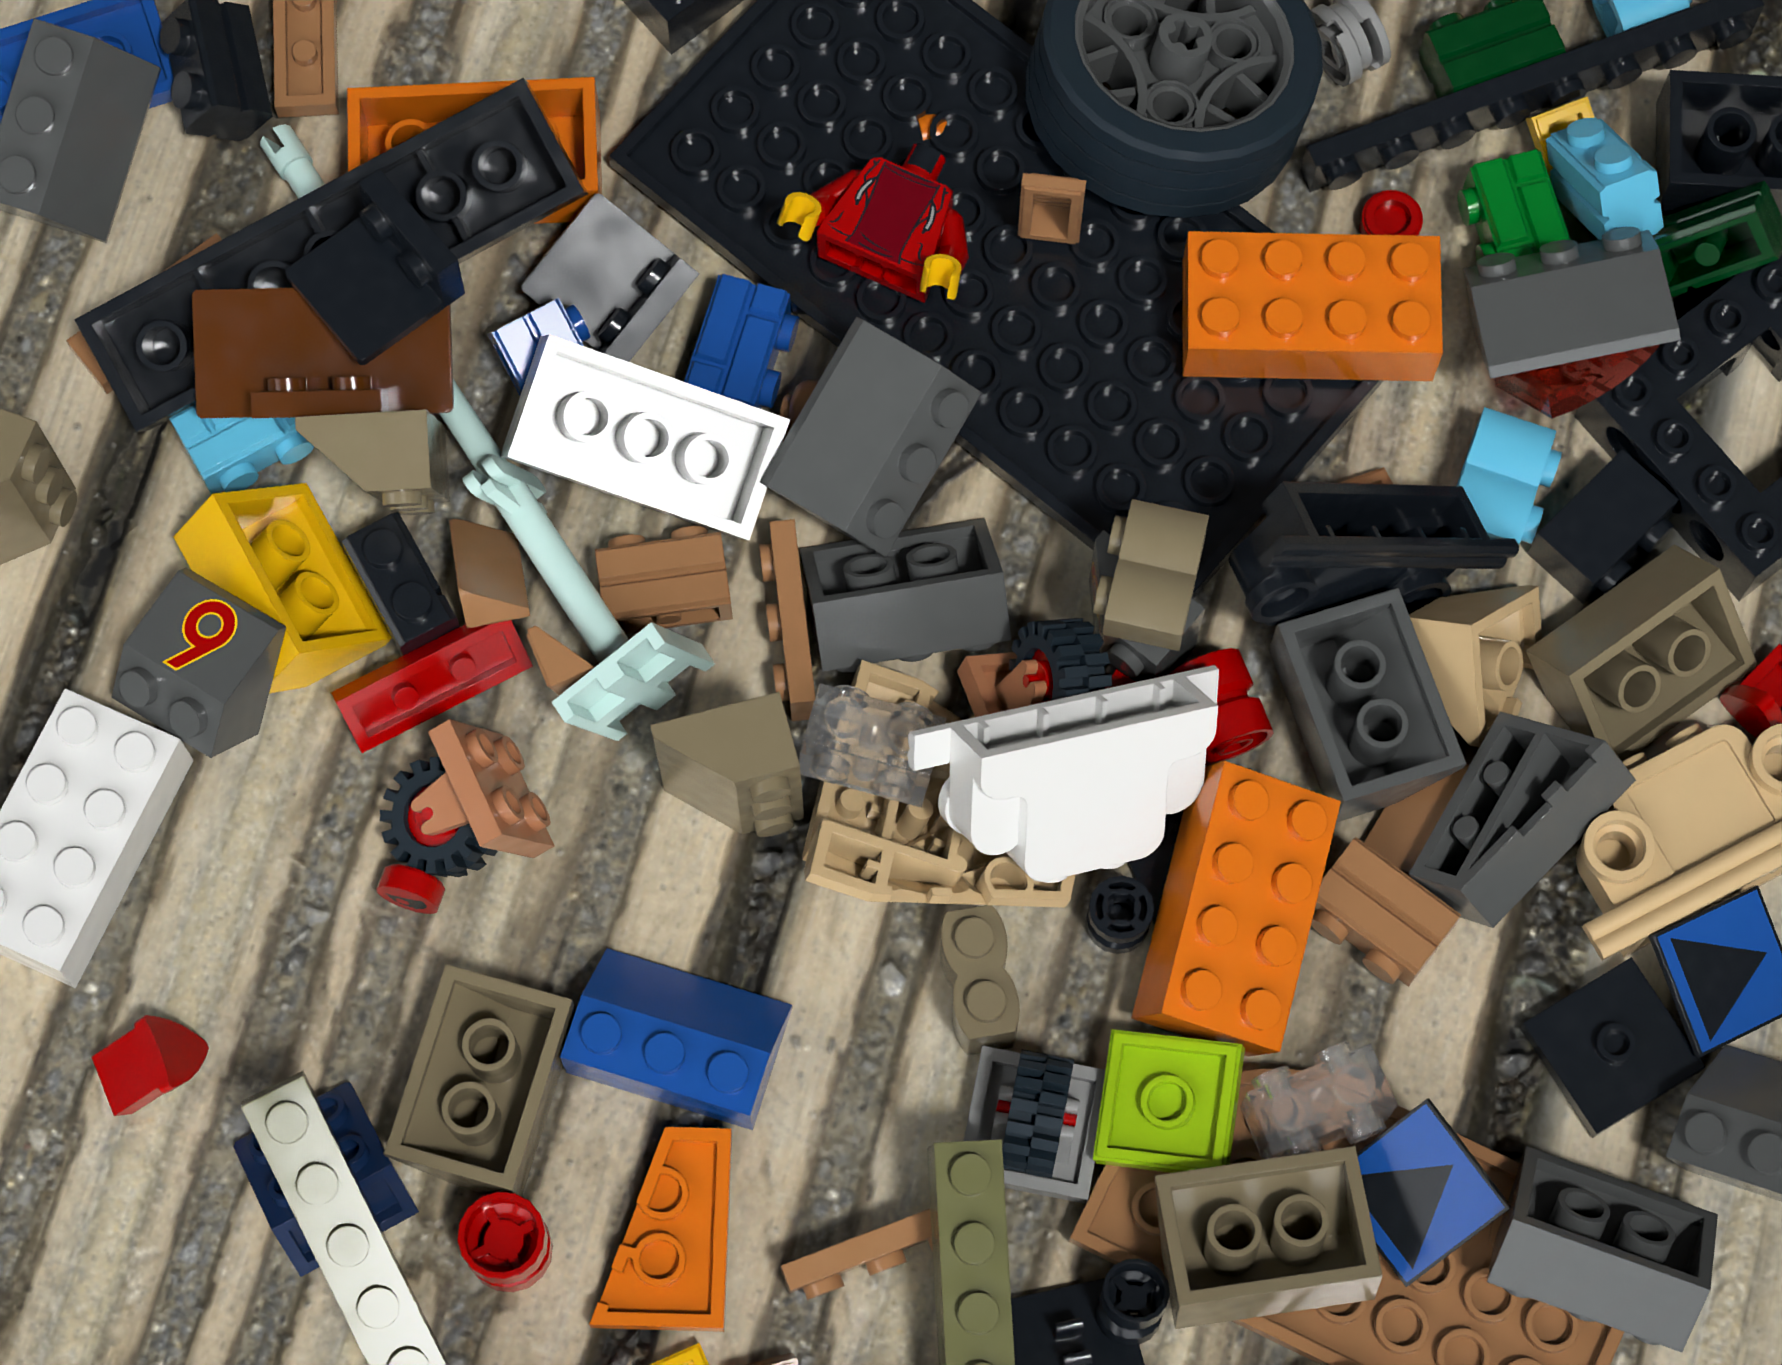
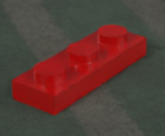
(430, 681)

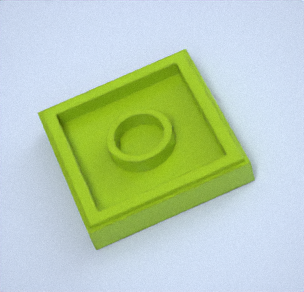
(1168, 1102)

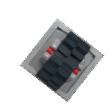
(1045, 1117)

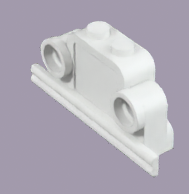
(1076, 775)

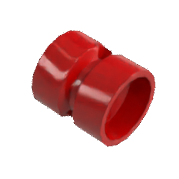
(1240, 718)
(505, 1242)

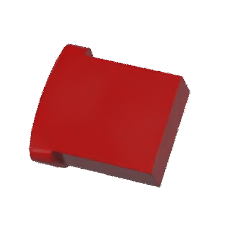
(1758, 699)
(148, 1063)

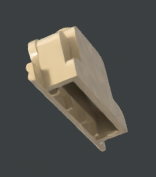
(1684, 834)

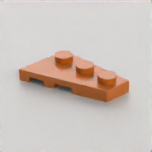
(676, 1245)

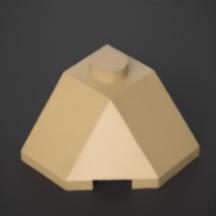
(1479, 652)

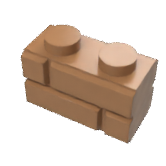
(665, 580)
(1381, 914)

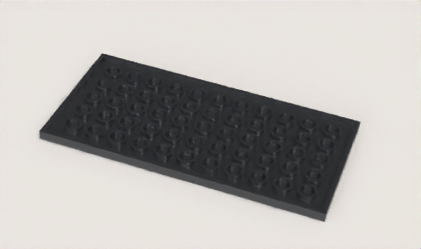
(1058, 337)

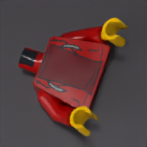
(888, 224)

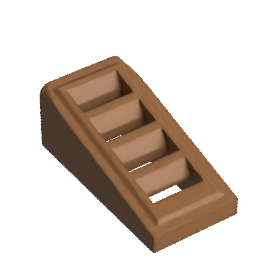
(1051, 208)

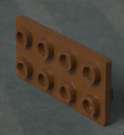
(277, 359)

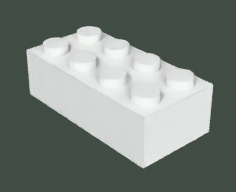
(644, 437)
(80, 831)

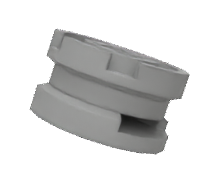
(1350, 39)

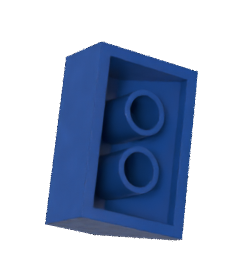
(676, 1038)

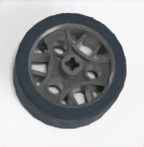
(1172, 69)

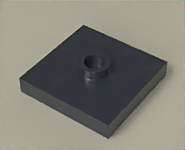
(1612, 1047)

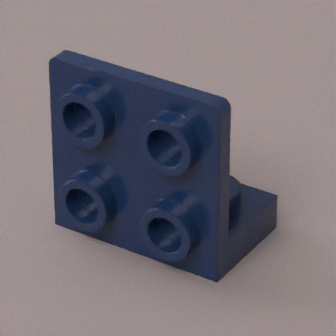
(366, 1156)

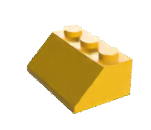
(286, 562)

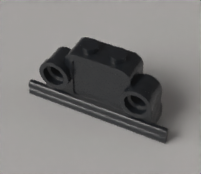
(1357, 541)

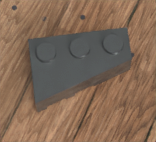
(1517, 815)

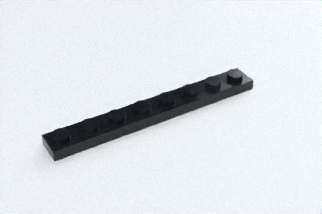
(1515, 95)

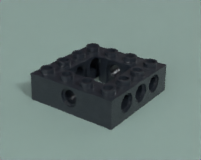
(1646, 416)

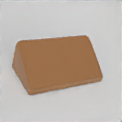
(488, 573)
(557, 662)
(1409, 823)

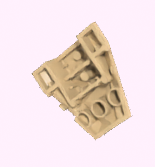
(905, 851)

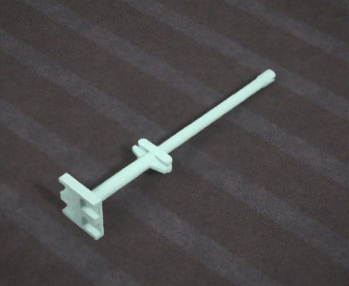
(627, 670)

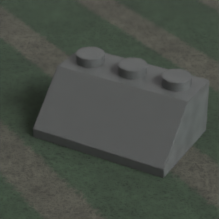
(72, 129)
(1570, 302)
(871, 436)
(926, 597)
(1365, 703)
(1734, 1123)
(1605, 1250)

